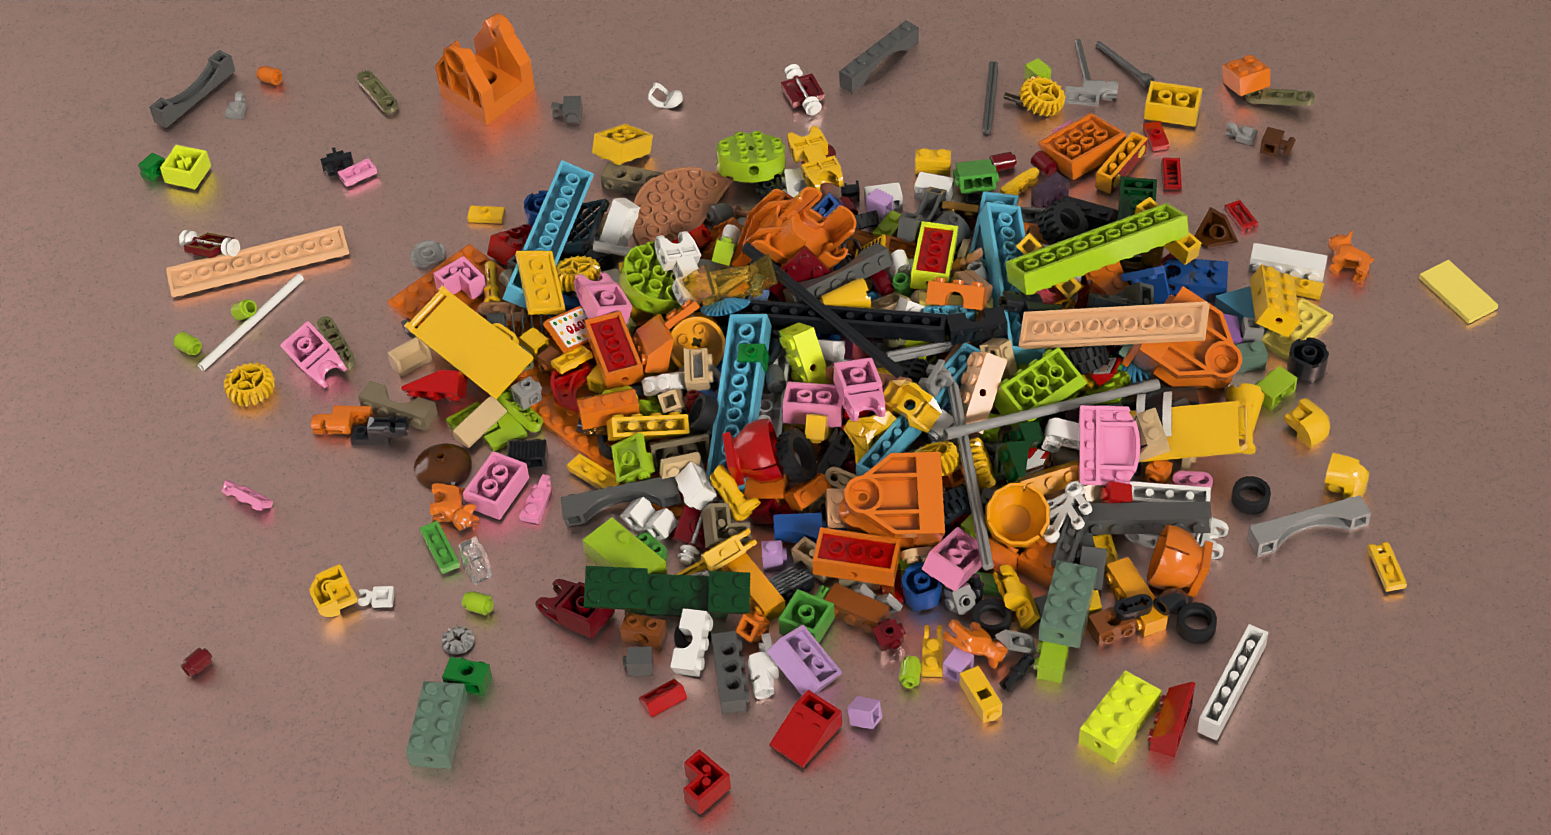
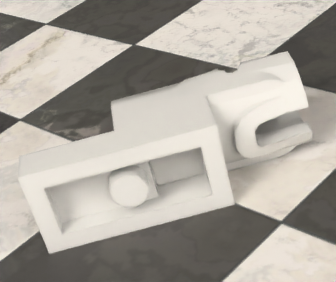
(763, 669)

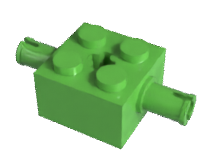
(809, 611)

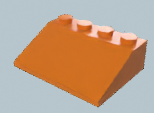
(1082, 145)

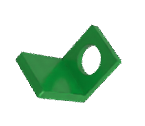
(754, 353)

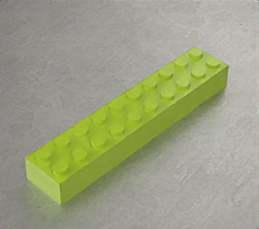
(1097, 248)

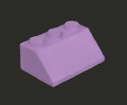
(804, 661)

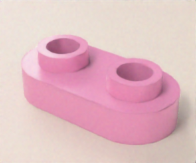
(1192, 478)

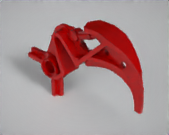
(569, 384)

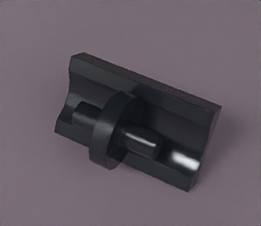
(336, 160)

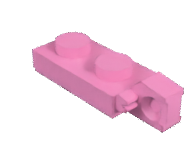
(246, 495)
(537, 501)

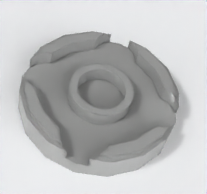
(428, 255)

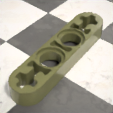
(336, 342)

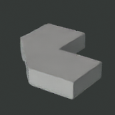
(888, 599)

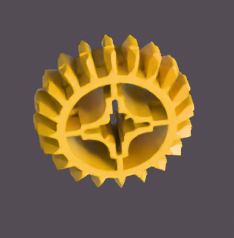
(1042, 96)
(572, 266)
(249, 384)
(949, 455)
(982, 464)

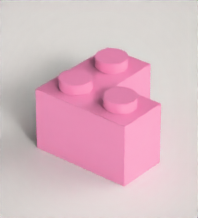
(461, 276)

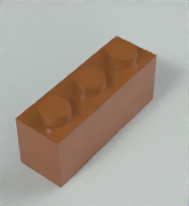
(857, 608)

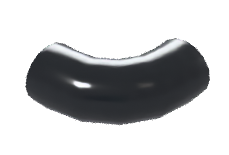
(1170, 601)

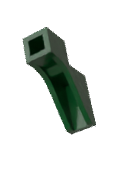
(1015, 454)

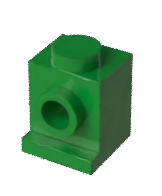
(151, 166)

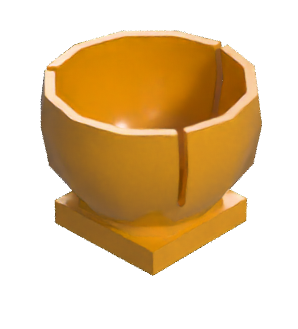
(1017, 515)

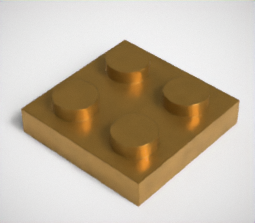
(968, 210)

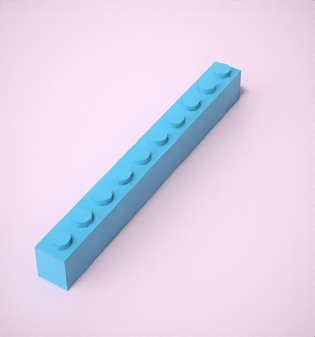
(900, 434)

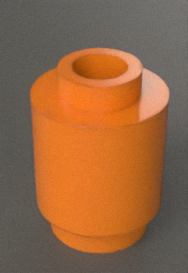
(269, 75)

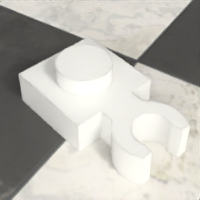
(380, 596)

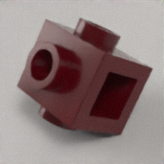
(882, 635)

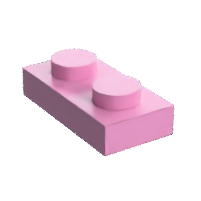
(357, 172)

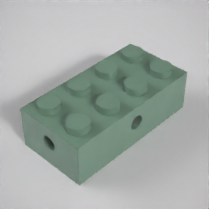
(1068, 604)
(437, 725)

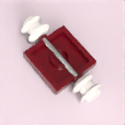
(802, 90)
(208, 244)
(691, 533)

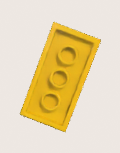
(540, 282)

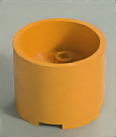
(702, 327)

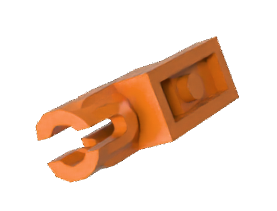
(341, 419)

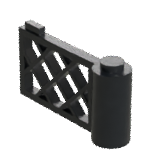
(578, 245)

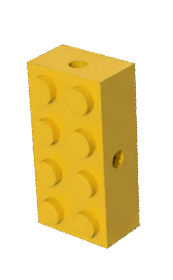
(1274, 300)

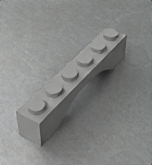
(1343, 514)

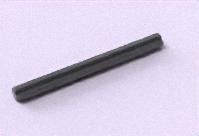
(990, 97)

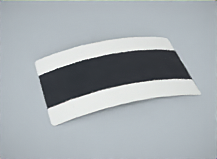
(1162, 403)

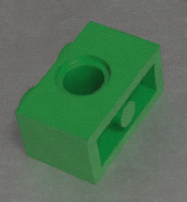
(477, 680)

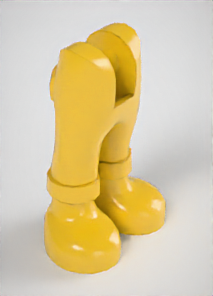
(730, 493)

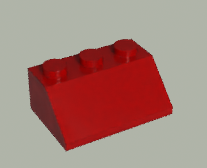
(1172, 719)

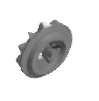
(454, 646)

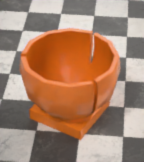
(1179, 561)

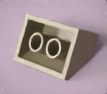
(680, 446)

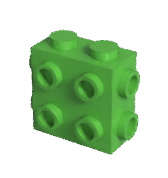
(975, 176)

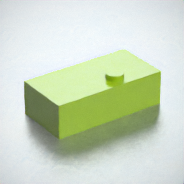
(617, 547)

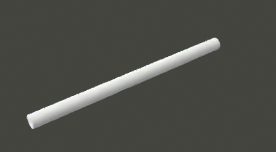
(250, 322)

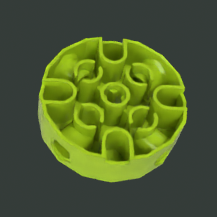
(750, 157)
(646, 282)

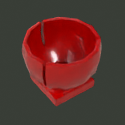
(753, 453)

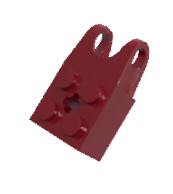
(569, 610)

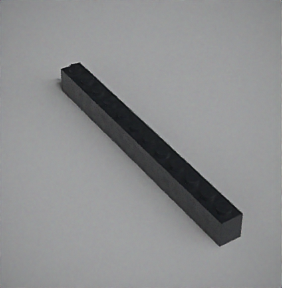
(867, 321)

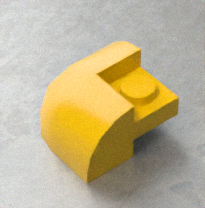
(1309, 422)
(1346, 476)
(332, 591)

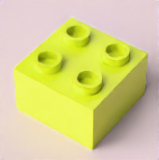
(185, 166)

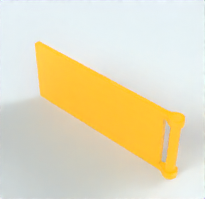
(470, 343)
(1208, 430)

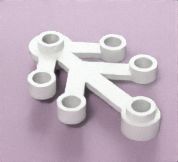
(1073, 492)

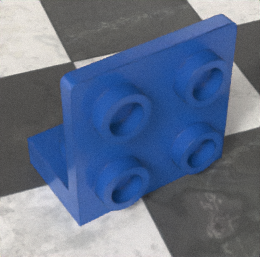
(1152, 276)

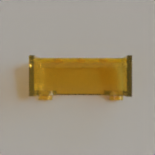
(730, 282)

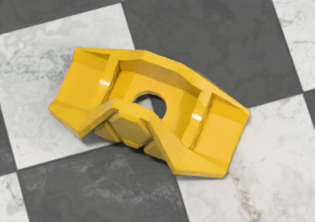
(926, 409)
(867, 431)

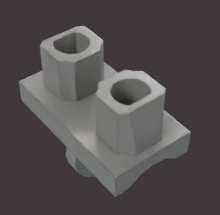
(937, 378)

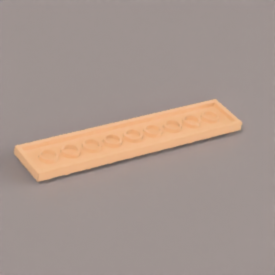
(257, 261)
(1114, 325)

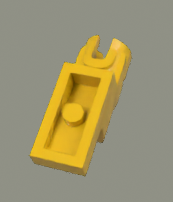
(1016, 596)

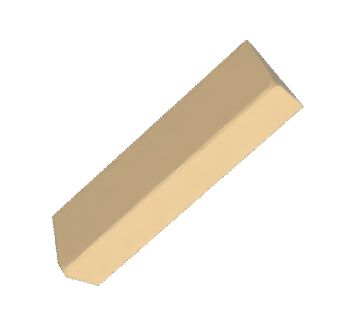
(479, 422)

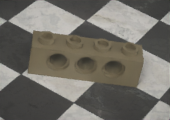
(625, 178)

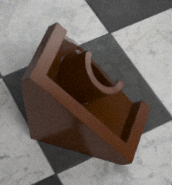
(1215, 230)

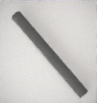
(1082, 60)

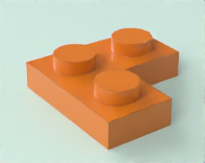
(675, 316)

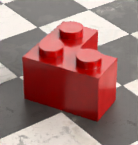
(707, 782)

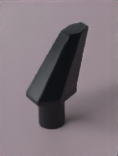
(977, 587)

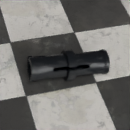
(1017, 672)

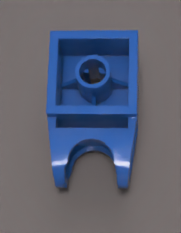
(1199, 276)

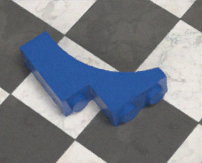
(796, 526)

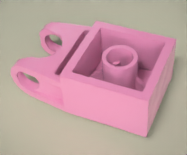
(601, 296)
(312, 353)
(859, 387)

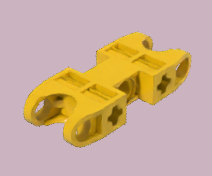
(812, 150)

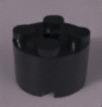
(1308, 359)

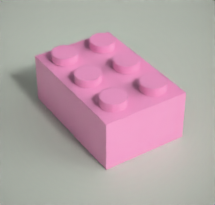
(811, 398)
(496, 485)
(954, 559)

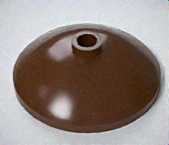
(442, 464)

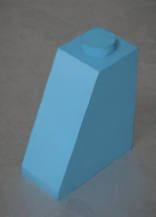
(1236, 303)

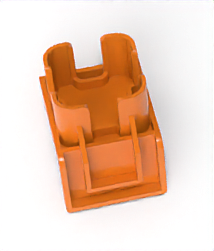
(787, 223)

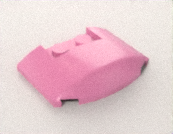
(1107, 445)

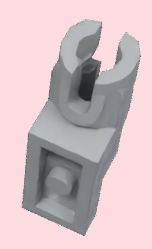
(1091, 92)

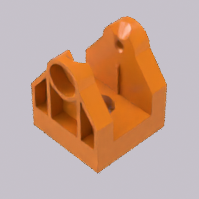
(498, 60)
(1193, 363)
(898, 500)

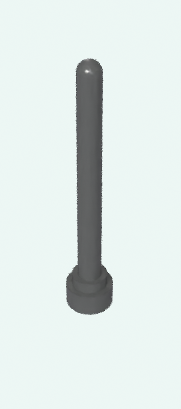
(1144, 78)

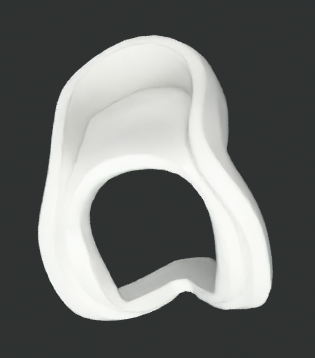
(673, 98)

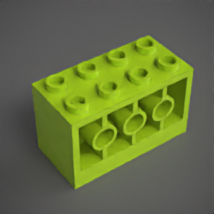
(1041, 384)

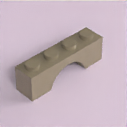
(419, 411)

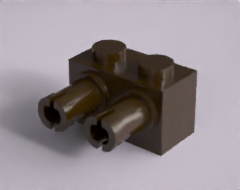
(1146, 260)

